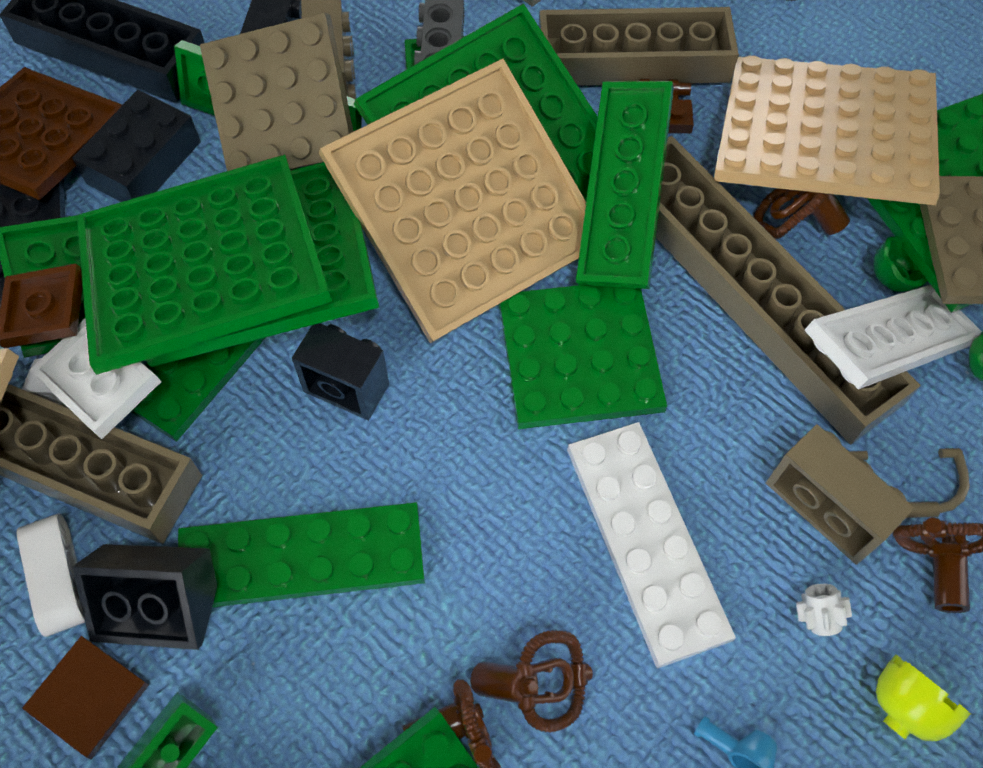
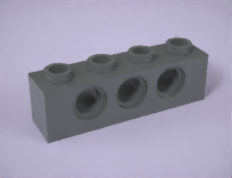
(441, 26)

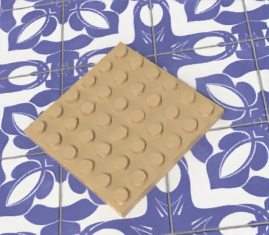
(832, 130)
(461, 198)

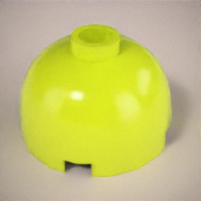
(916, 703)

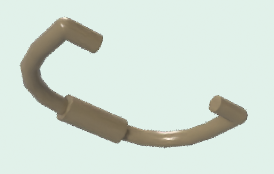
(933, 508)

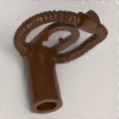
(823, 206)
(949, 558)
(520, 682)
(467, 721)

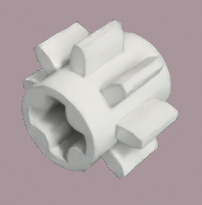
(824, 609)

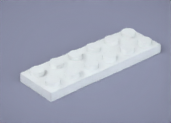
(891, 335)
(650, 545)

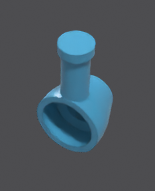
(752, 751)

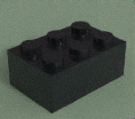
(137, 148)

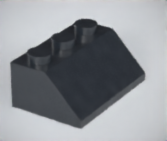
(147, 595)

